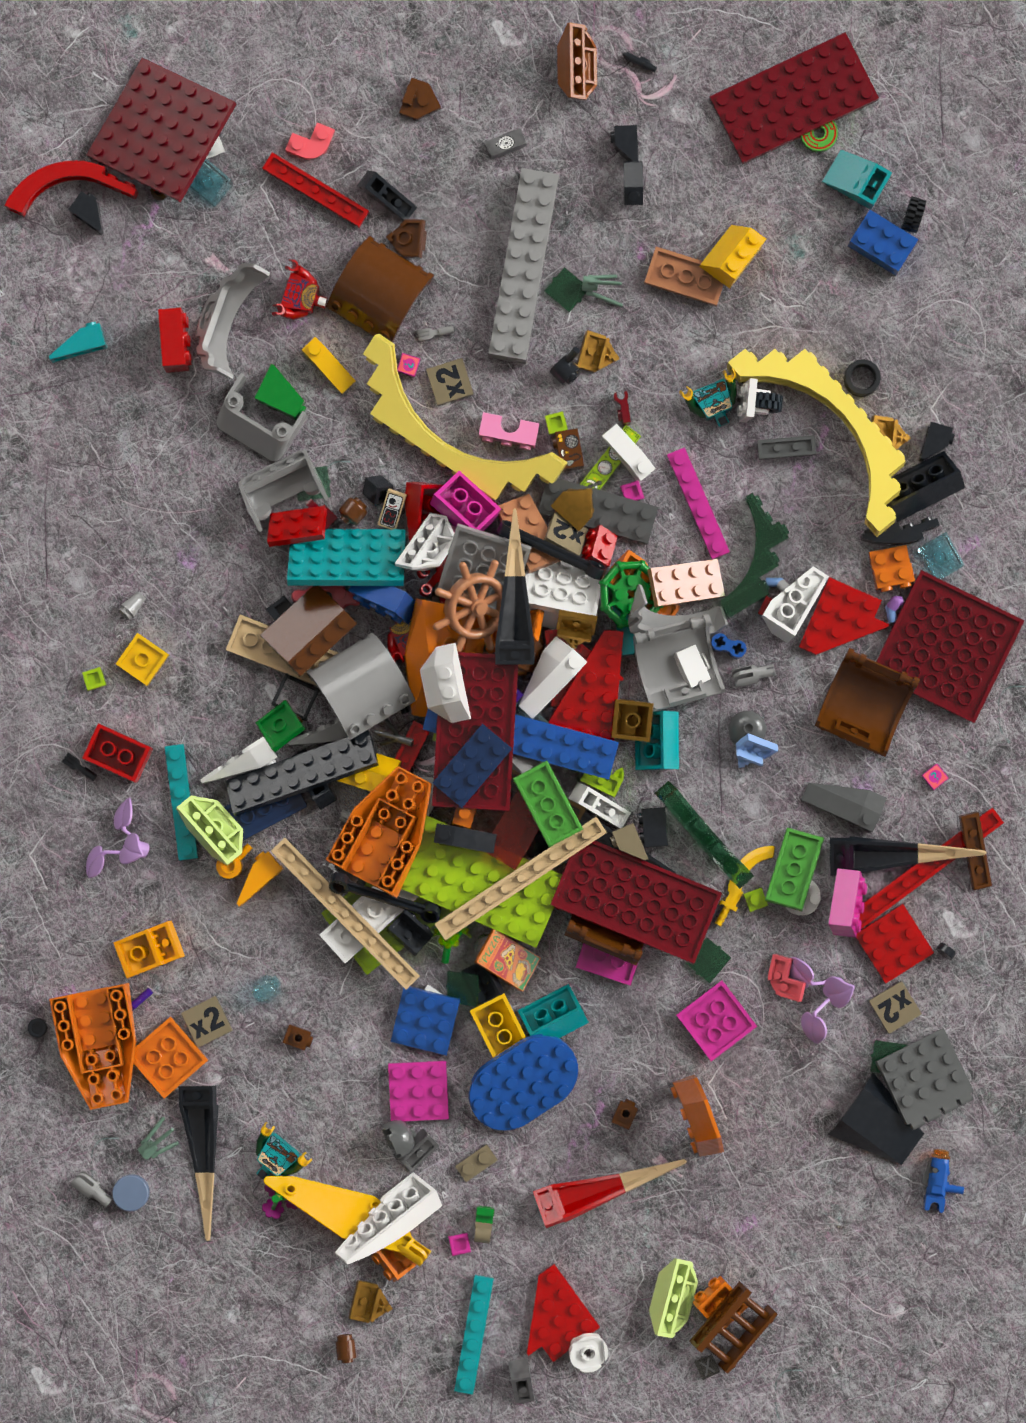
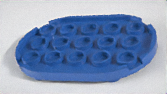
(523, 1082)

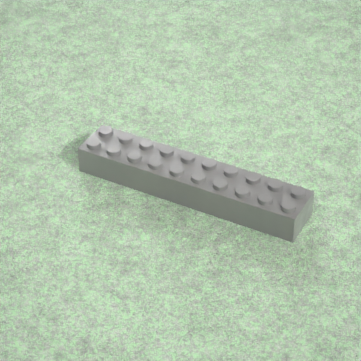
(523, 265)

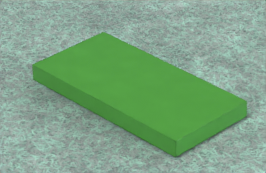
(548, 803)
(794, 869)

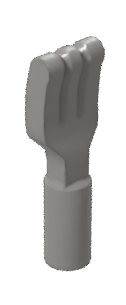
(428, 333)

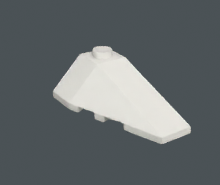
(790, 607)
(554, 670)
(254, 757)

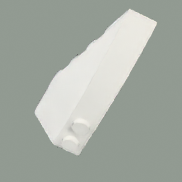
(394, 1217)

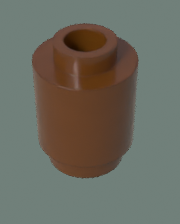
(345, 1348)

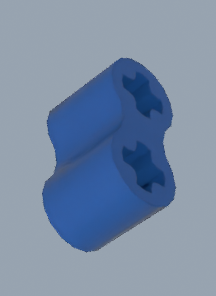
(727, 647)

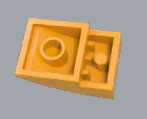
(149, 949)

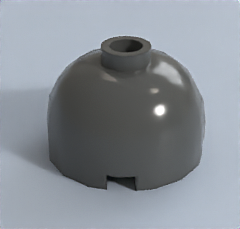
(745, 723)
(399, 1137)

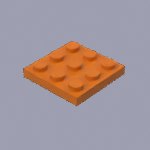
(168, 1057)

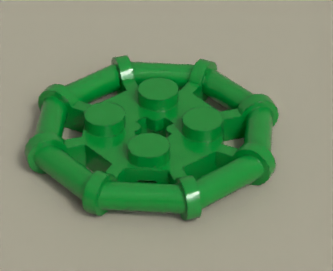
(620, 588)

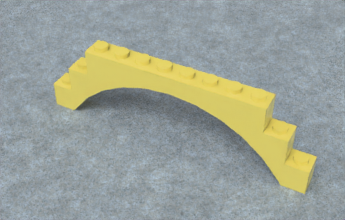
(809, 377)
(397, 413)

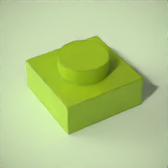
(556, 422)
(94, 678)
(755, 899)

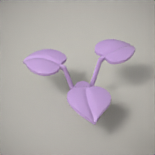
(132, 848)
(834, 988)

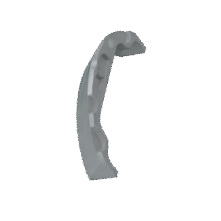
(220, 313)
(643, 619)

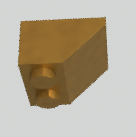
(632, 720)

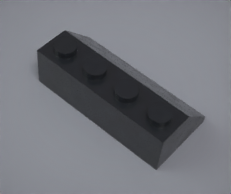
(926, 485)

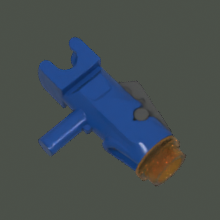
(936, 1180)

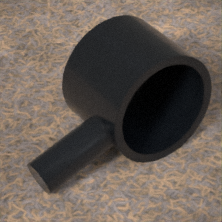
(566, 369)

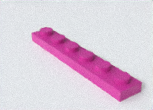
(698, 503)

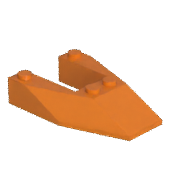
(699, 1116)

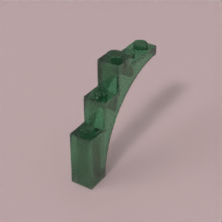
(763, 562)
(703, 835)

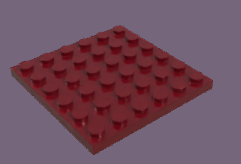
(161, 129)
(950, 644)

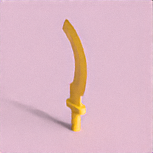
(735, 893)

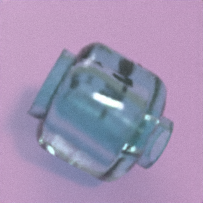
(266, 988)

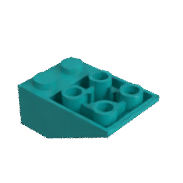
(857, 178)

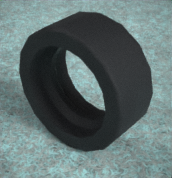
(876, 378)

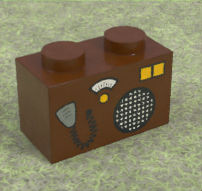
(569, 448)

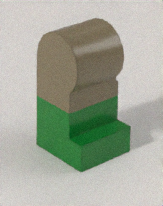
(483, 1224)

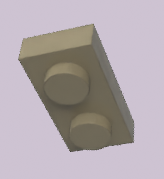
(476, 1163)

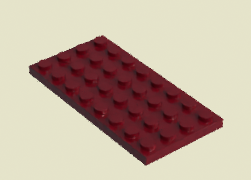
(794, 98)
(491, 702)
(637, 900)

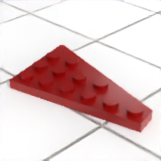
(592, 694)

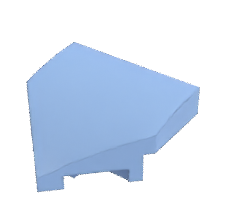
(753, 750)

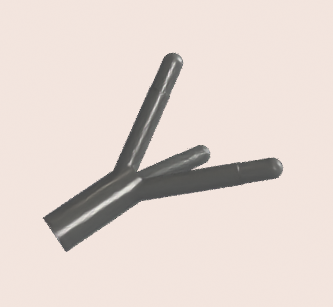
(395, 738)

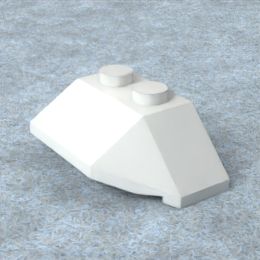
(428, 545)
(445, 684)

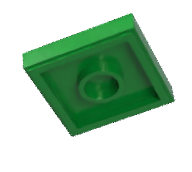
(280, 725)

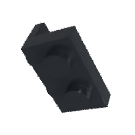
(410, 932)
(487, 983)

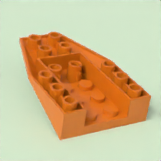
(423, 641)
(384, 832)
(97, 1042)

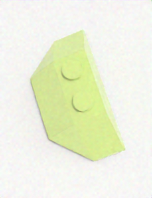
(212, 827)
(673, 1297)

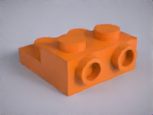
(891, 568)
(393, 1263)
(711, 1298)

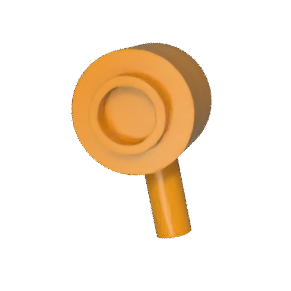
(235, 867)

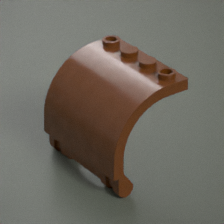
(377, 289)
(865, 702)
(604, 940)

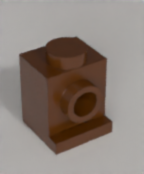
(290, 1035)
(625, 1122)

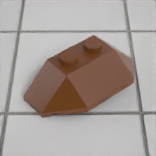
(576, 62)

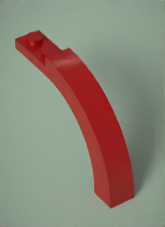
(60, 172)

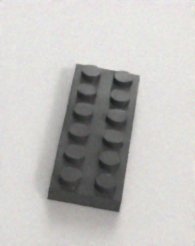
(614, 512)

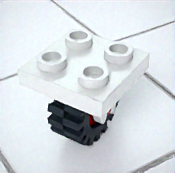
(757, 401)

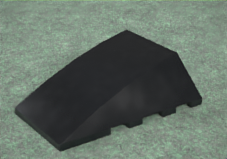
(876, 1124)

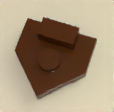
(419, 100)
(409, 238)

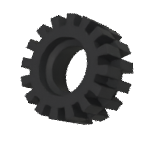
(914, 214)

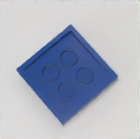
(425, 1020)

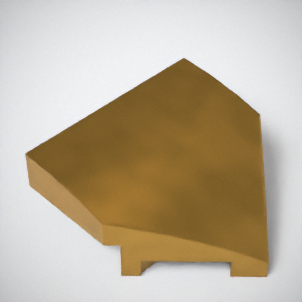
(596, 352)
(891, 429)
(575, 506)
(575, 627)
(368, 1302)

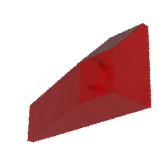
(418, 504)

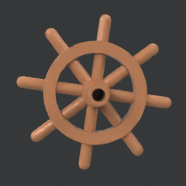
(474, 605)

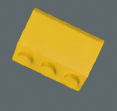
(733, 254)
(372, 777)
(497, 1024)

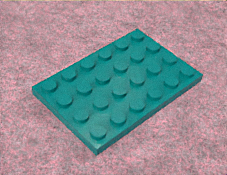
(348, 559)

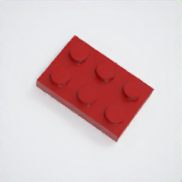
(297, 526)

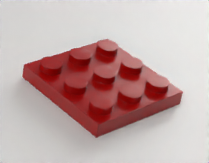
(894, 943)

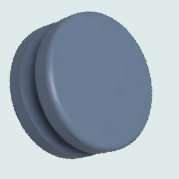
(131, 1192)

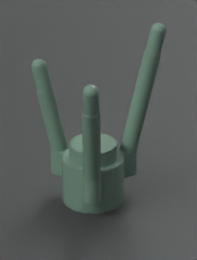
(591, 283)
(149, 1148)

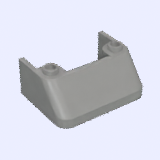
(251, 434)
(279, 483)

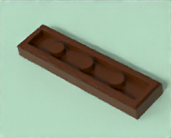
(973, 839)

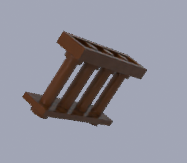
(718, 1319)

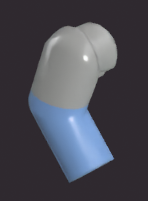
(780, 583)

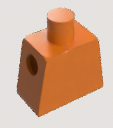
(464, 817)

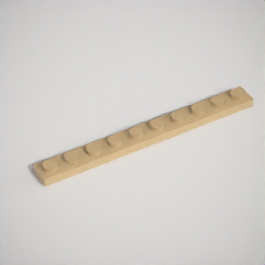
(519, 879)
(345, 913)

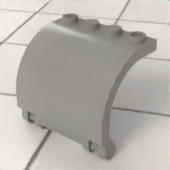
(659, 670)
(362, 685)

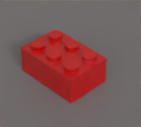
(174, 340)
(117, 753)

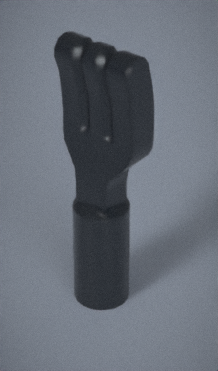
(74, 764)

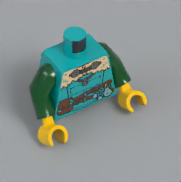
(713, 399)
(277, 1155)

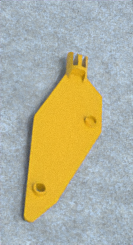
(340, 1210)

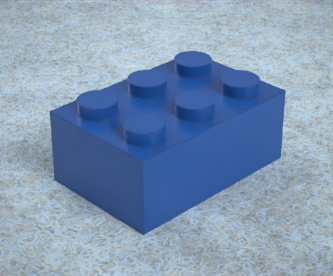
(882, 242)
(385, 601)

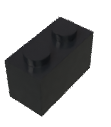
(654, 827)

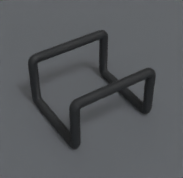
(317, 690)

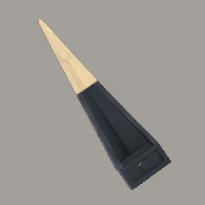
(514, 631)
(879, 854)
(200, 1120)

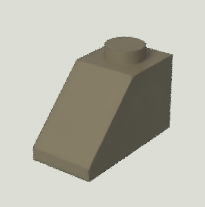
(628, 841)

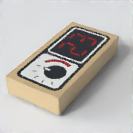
(392, 509)

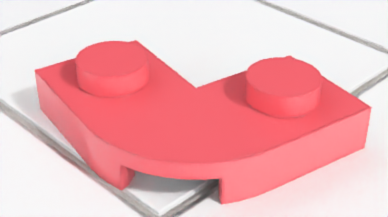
(312, 147)
(780, 980)

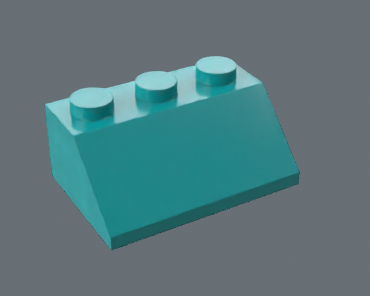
(663, 748)
(554, 1014)

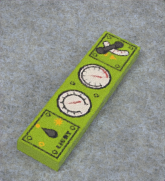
(607, 464)

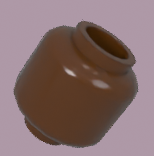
(352, 511)

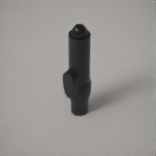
(642, 61)

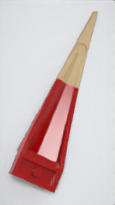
(571, 1199)

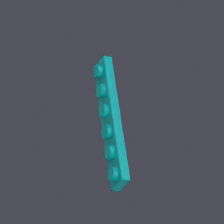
(179, 793)
(474, 1334)

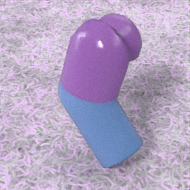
(891, 608)

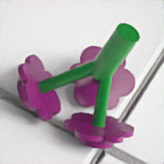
(273, 1206)

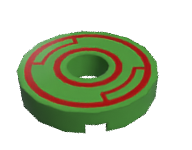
(824, 143)

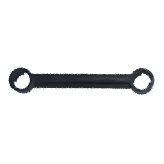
(591, 568)
(347, 885)

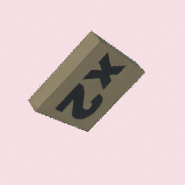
(449, 382)
(564, 535)
(895, 1007)
(206, 1021)

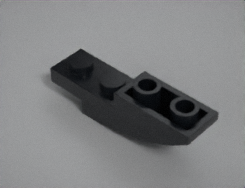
(895, 536)

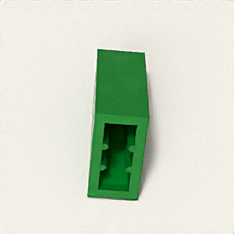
(279, 394)

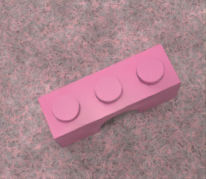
(524, 436)

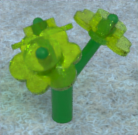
(450, 942)

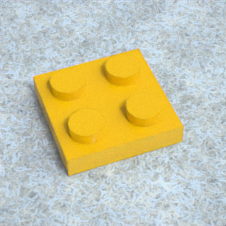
(142, 659)

